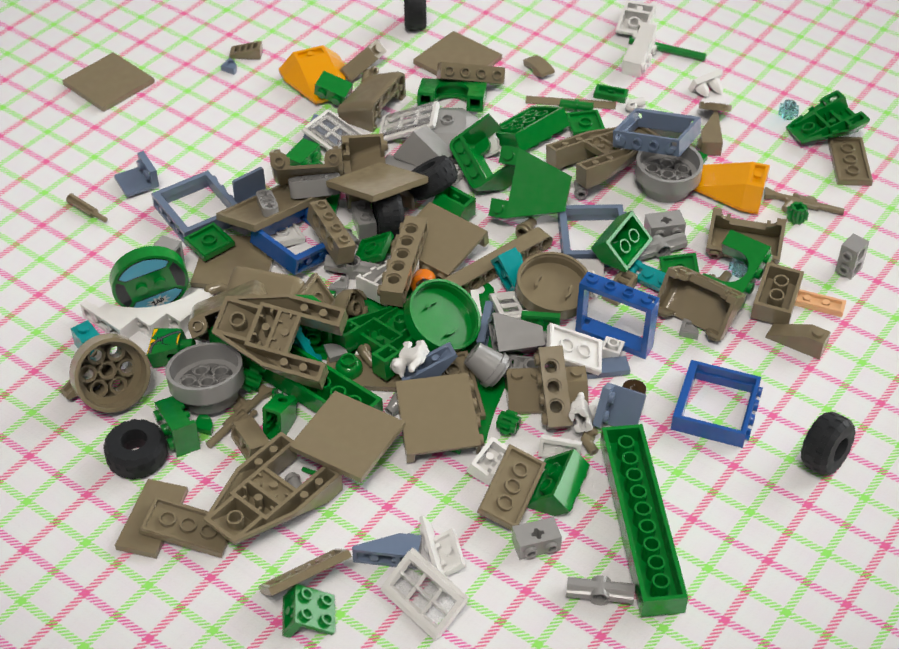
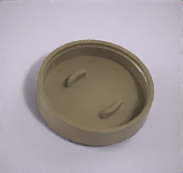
(550, 283)

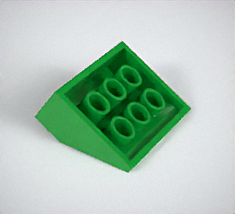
(532, 126)

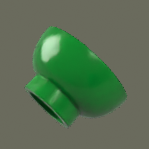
(349, 366)

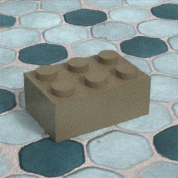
(777, 294)

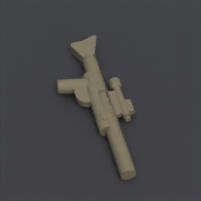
(810, 201)
(241, 410)

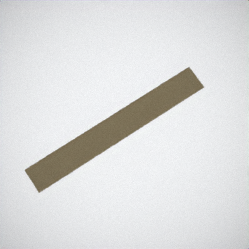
(556, 101)

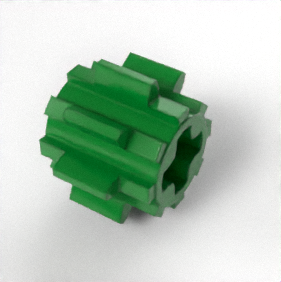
(797, 213)
(252, 379)
(508, 422)

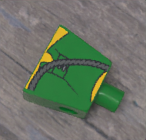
(165, 344)

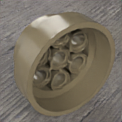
(133, 378)

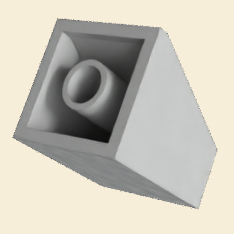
(422, 146)
(515, 335)

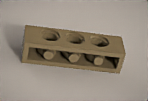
(471, 72)
(331, 232)
(555, 356)

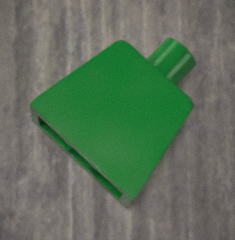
(279, 415)

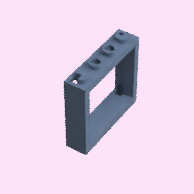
(626, 138)
(183, 188)
(584, 213)

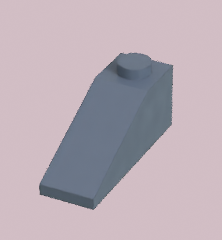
(435, 363)
(386, 550)

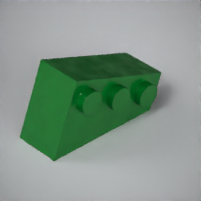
(177, 426)

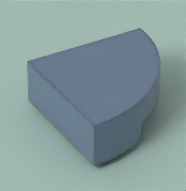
(229, 66)

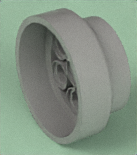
(669, 177)
(206, 377)

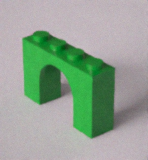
(472, 92)
(752, 254)

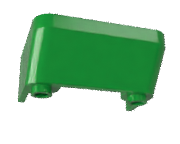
(469, 151)

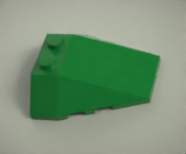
(827, 120)

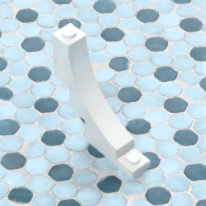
(129, 320)

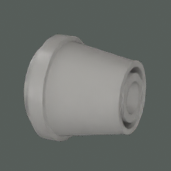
(487, 364)

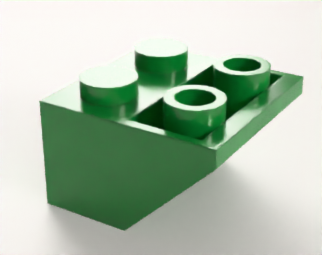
(456, 202)

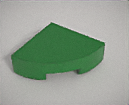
(204, 424)

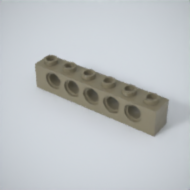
(403, 261)

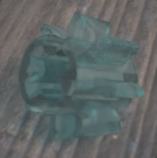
(788, 109)
(738, 268)

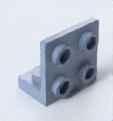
(139, 178)
(248, 184)
(618, 406)

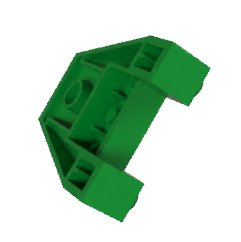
(535, 187)
(381, 330)

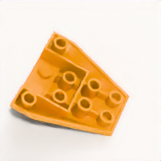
(306, 66)
(735, 184)

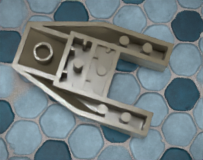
(588, 145)
(266, 328)
(261, 500)

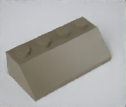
(523, 391)

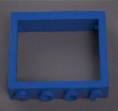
(290, 261)
(623, 294)
(723, 377)

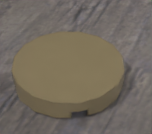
(715, 106)

